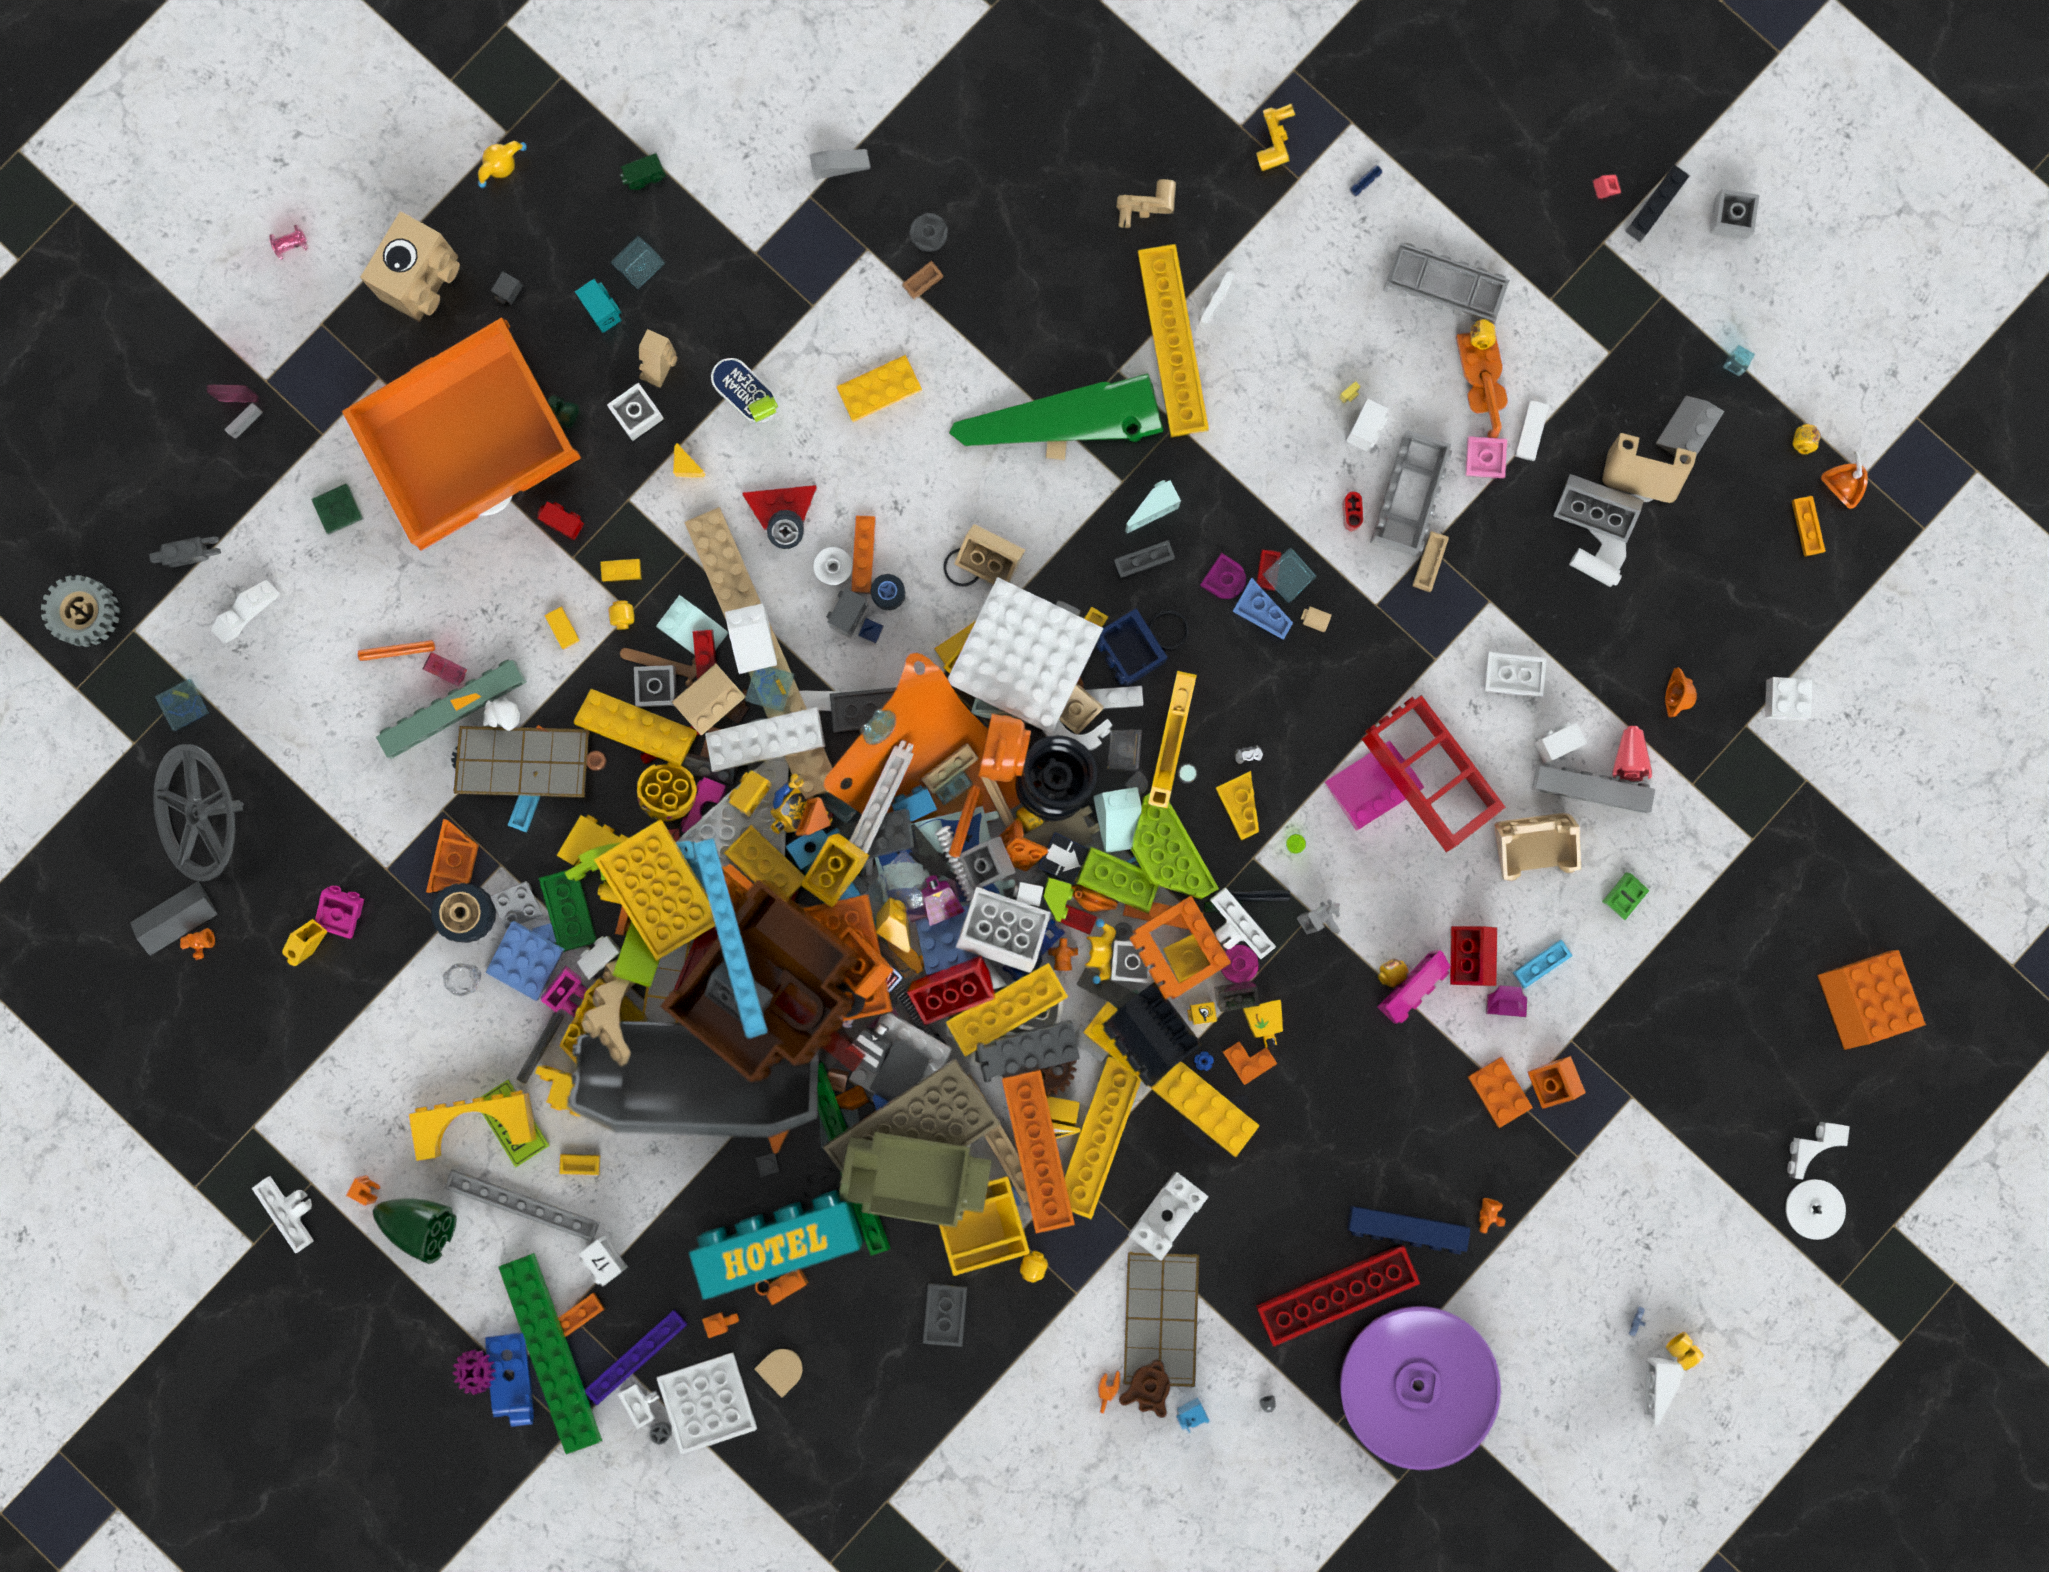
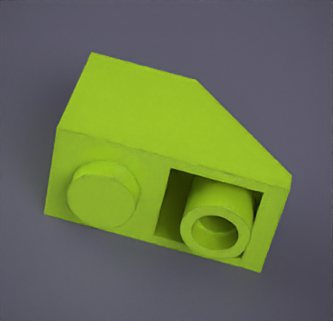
(1056, 895)

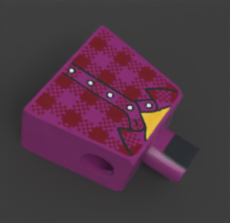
(939, 901)

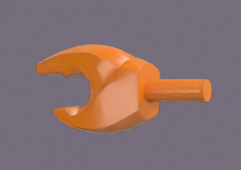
(1108, 1392)

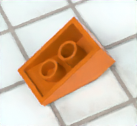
(870, 968)

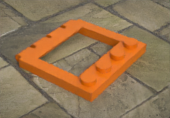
(1203, 934)

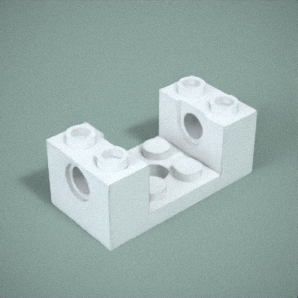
(1182, 1200)

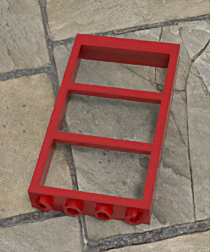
(1409, 789)

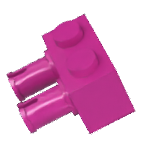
(558, 992)

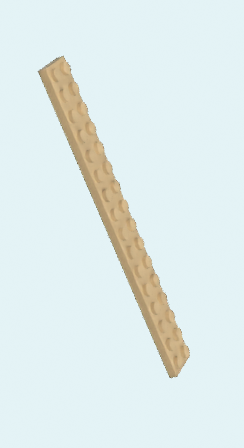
(736, 591)

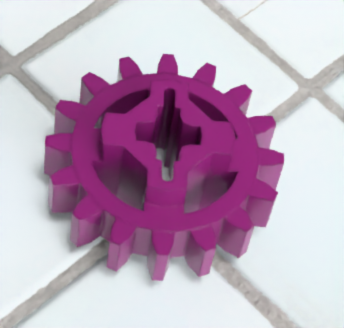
(475, 1372)

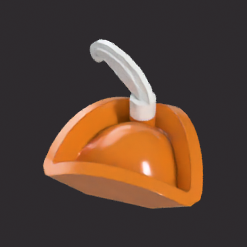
(1847, 482)

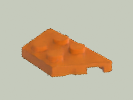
(452, 859)

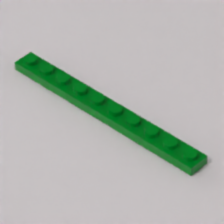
(834, 1126)

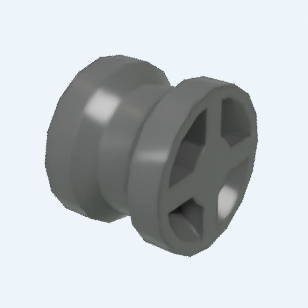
(660, 1437)

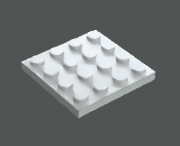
(912, 1035)
(707, 1403)

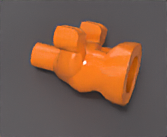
(198, 941)
(1063, 955)
(1489, 1214)

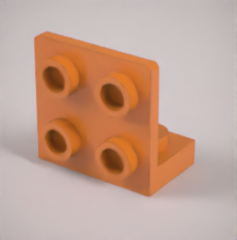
(1021, 851)

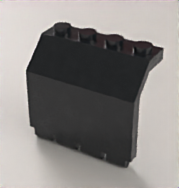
(1151, 1034)

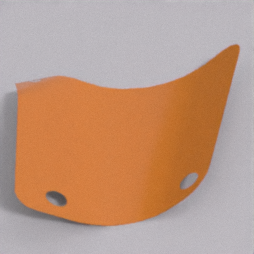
(937, 726)

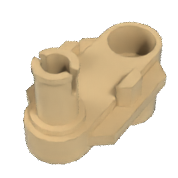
(1161, 203)

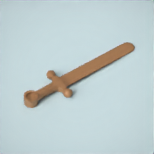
(651, 660)

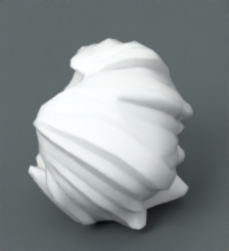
(501, 714)

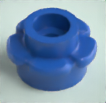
(1203, 1066)

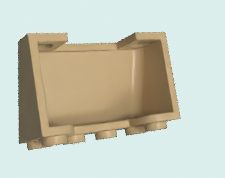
(1643, 475)

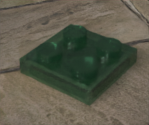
(337, 509)

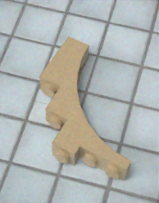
(605, 1017)

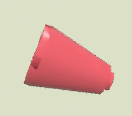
(1632, 756)

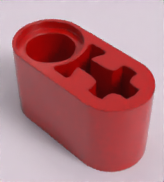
(1357, 510)

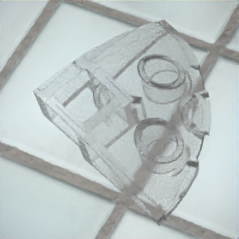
(900, 881)

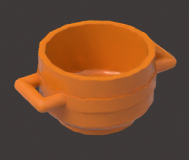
(1004, 749)

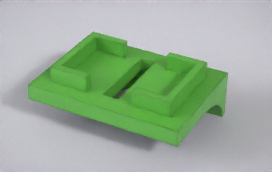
(1619, 902)

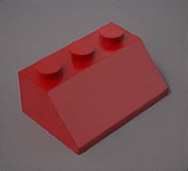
(1473, 956)

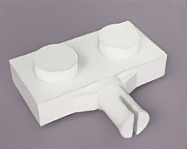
(638, 1405)

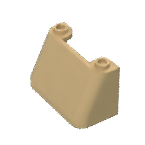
(1538, 844)

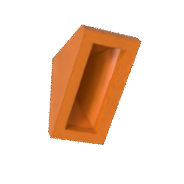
(813, 817)

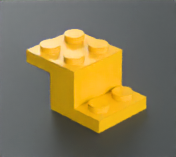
(560, 1087)

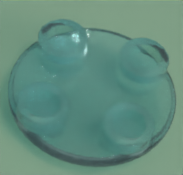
(879, 727)

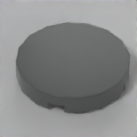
(928, 232)

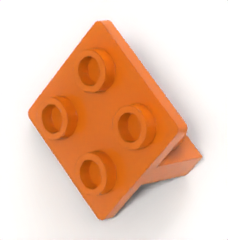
(737, 886)

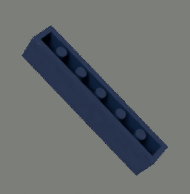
(1408, 1228)

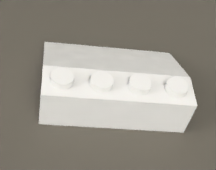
(1003, 930)

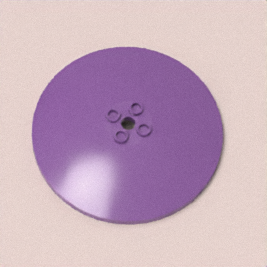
(1457, 1394)

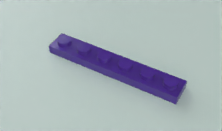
(635, 1357)

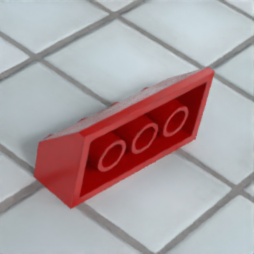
(952, 990)

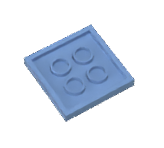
(940, 942)
(524, 960)

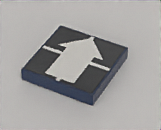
(1063, 858)

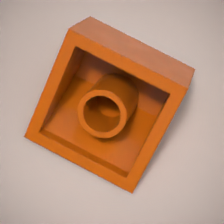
(1556, 1082)

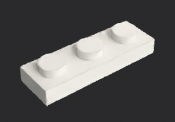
(1215, 299)
(1118, 697)

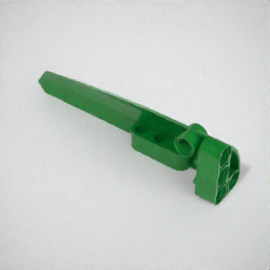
(1079, 414)

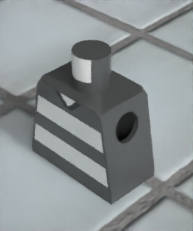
(874, 1046)

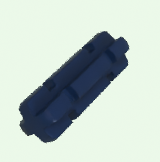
(1366, 180)

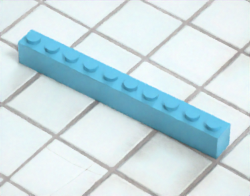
(730, 938)

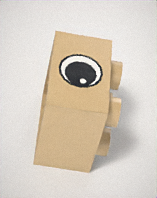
(411, 267)

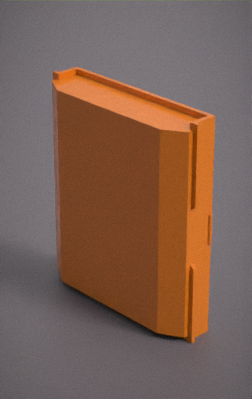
(459, 434)

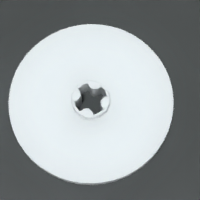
(1831, 1209)

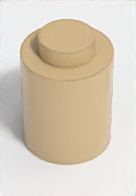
(1316, 618)

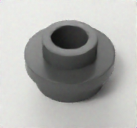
(1128, 928)

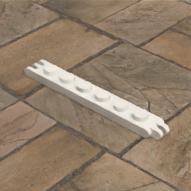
(882, 796)

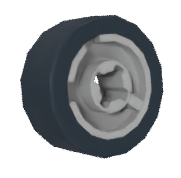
(783, 539)

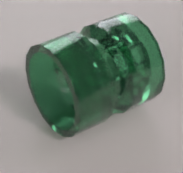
(568, 410)

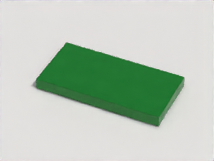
(568, 911)

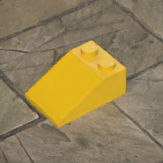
(834, 869)

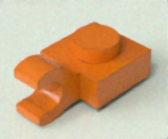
(717, 1323)

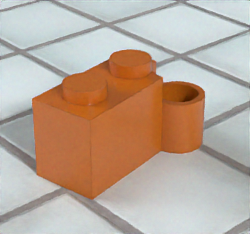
(783, 1285)

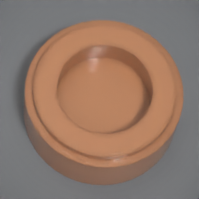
(596, 760)

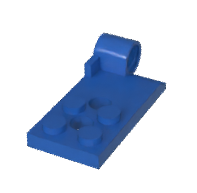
(514, 1395)

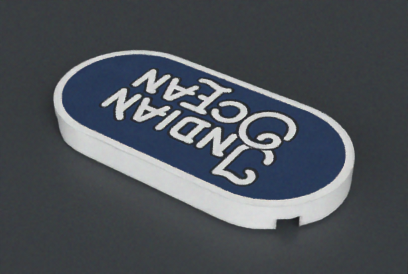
(739, 386)

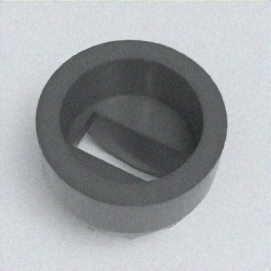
(1268, 1403)

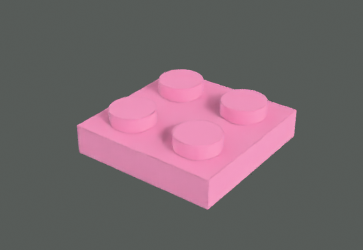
(1486, 457)

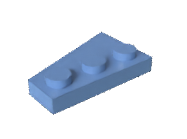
(1262, 611)

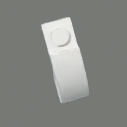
(1090, 739)

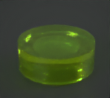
(1295, 843)

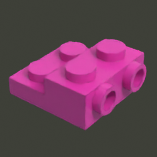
(339, 911)

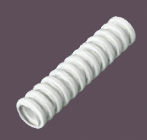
(946, 838)

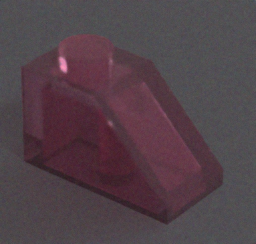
(445, 669)

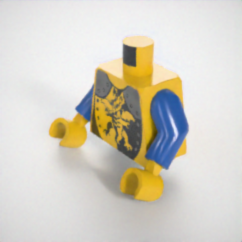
(788, 806)

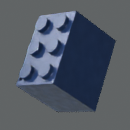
(1130, 648)

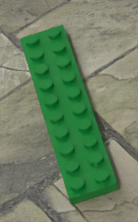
(550, 1353)

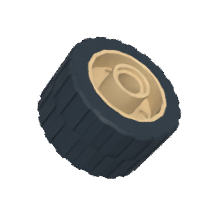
(448, 910)

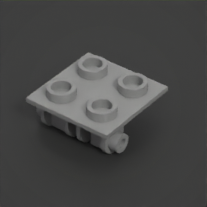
(516, 904)

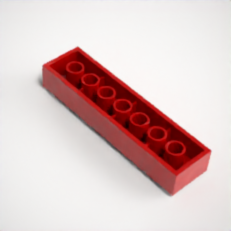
(1337, 1294)

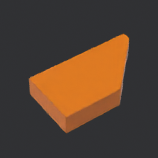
(852, 1098)

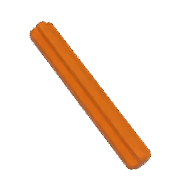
(396, 650)
(964, 822)

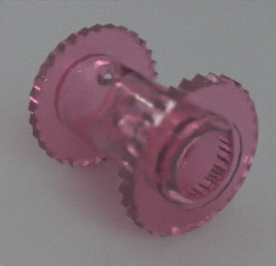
(288, 242)

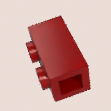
(560, 520)

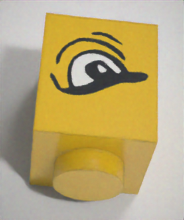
(1202, 1013)

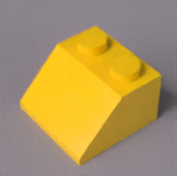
(750, 793)
(893, 924)

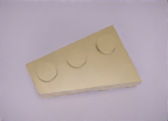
(657, 357)

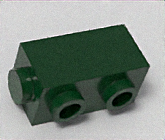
(642, 172)

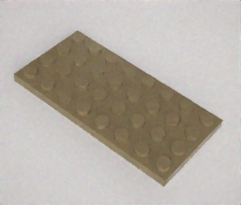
(936, 1109)

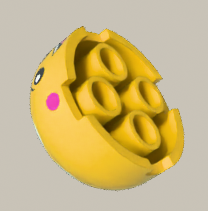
(666, 792)

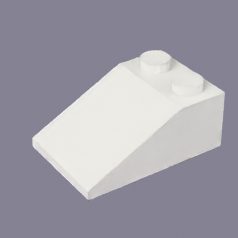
(751, 638)
(1662, 1383)

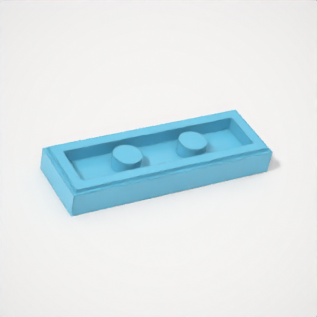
(1542, 964)

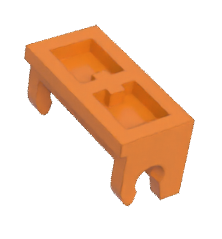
(361, 1190)

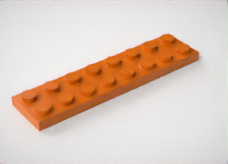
(1038, 1151)

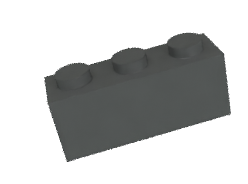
(722, 992)

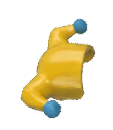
(498, 161)
(1101, 951)

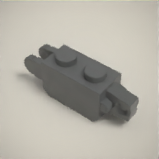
(185, 552)

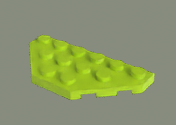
(1168, 852)

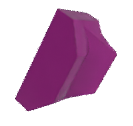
(1507, 1002)

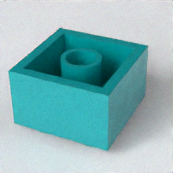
(596, 302)

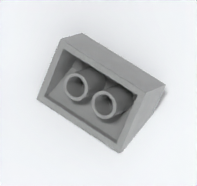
(1689, 426)

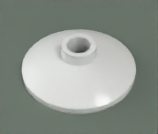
(831, 556)

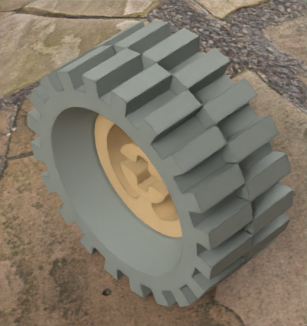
(66, 621)

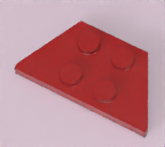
(768, 502)

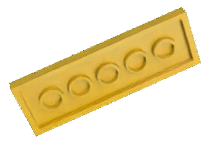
(635, 727)
(1008, 1010)

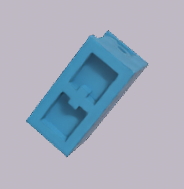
(918, 802)
(1192, 1415)

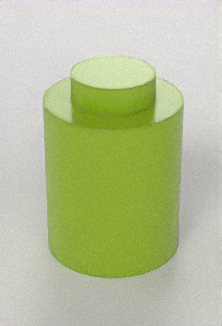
(763, 408)

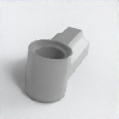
(1087, 1044)

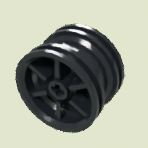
(1075, 758)

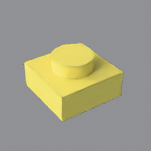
(1350, 393)

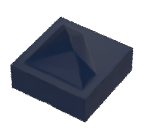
(871, 630)

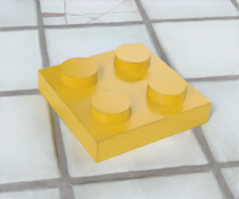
(1185, 957)

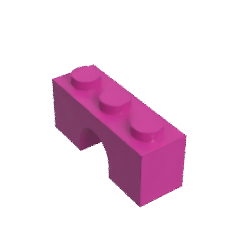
(708, 792)

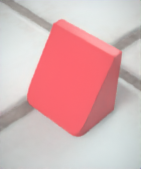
(1606, 186)

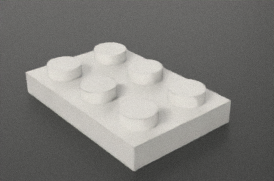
(1515, 674)

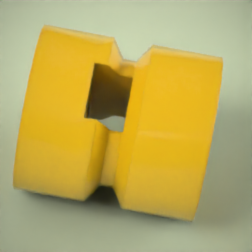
(1686, 1353)

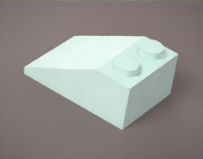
(1158, 503)
(683, 619)
(1117, 818)

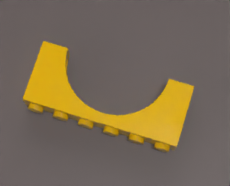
(585, 837)
(511, 1111)

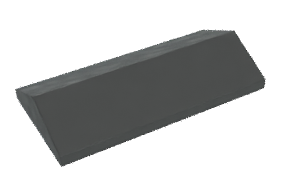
(173, 918)

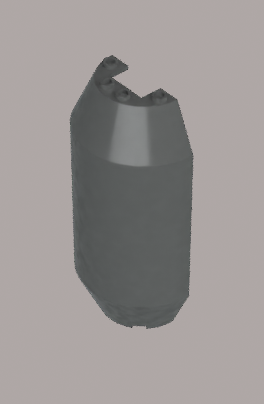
(685, 1087)

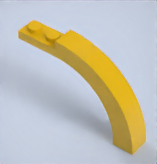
(1172, 739)

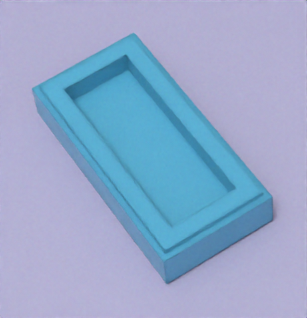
(523, 812)

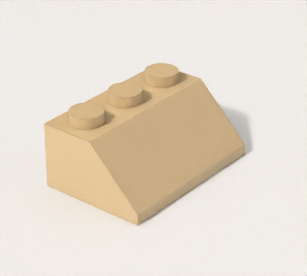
(989, 555)
(708, 699)

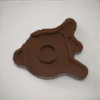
(1149, 1388)

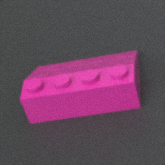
(1367, 790)
(1418, 983)

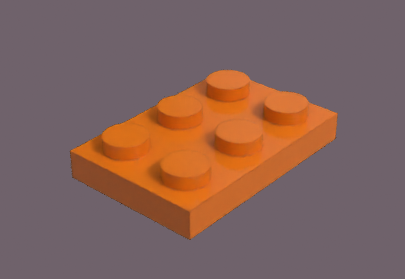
(1500, 1092)

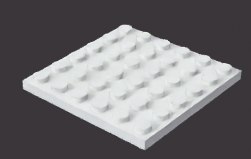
(1024, 655)

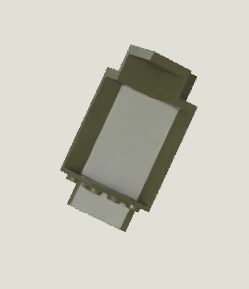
(914, 1179)

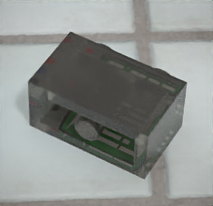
(1236, 996)

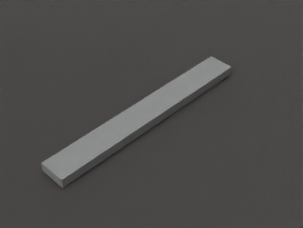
(522, 1205)

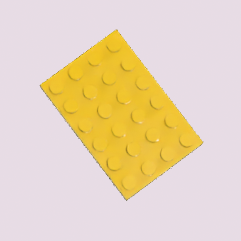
(657, 889)

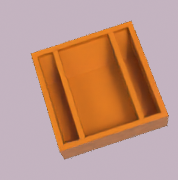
(1871, 1000)

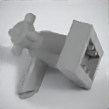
(1314, 920)

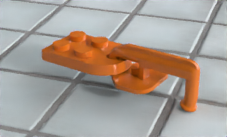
(1486, 393)

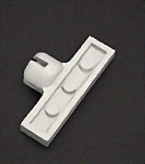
(1239, 926)
(286, 1212)

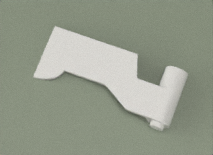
(1608, 559)

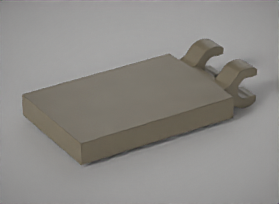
(1071, 828)

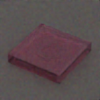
(232, 393)

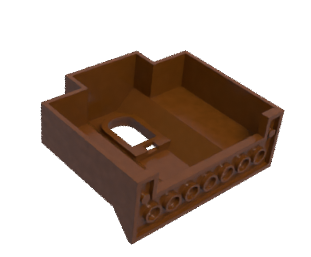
(781, 948)

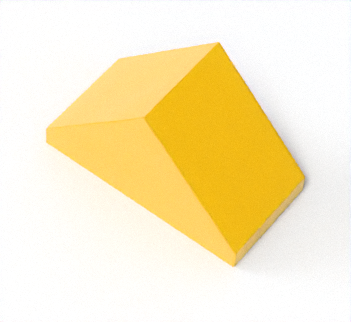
(684, 465)

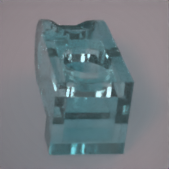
(954, 788)

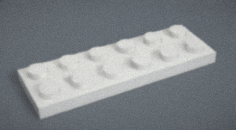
(765, 739)

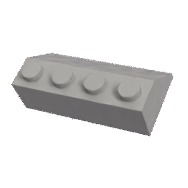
(1598, 508)

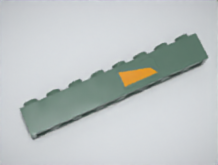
(450, 709)

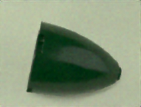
(416, 1226)

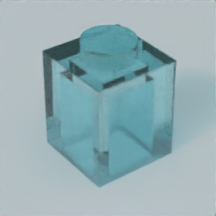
(1739, 360)

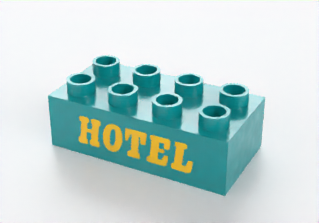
(775, 1247)

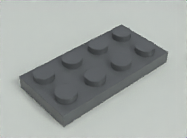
(892, 835)

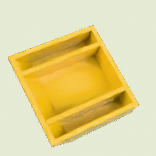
(989, 1235)

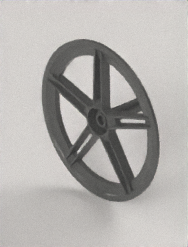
(195, 811)

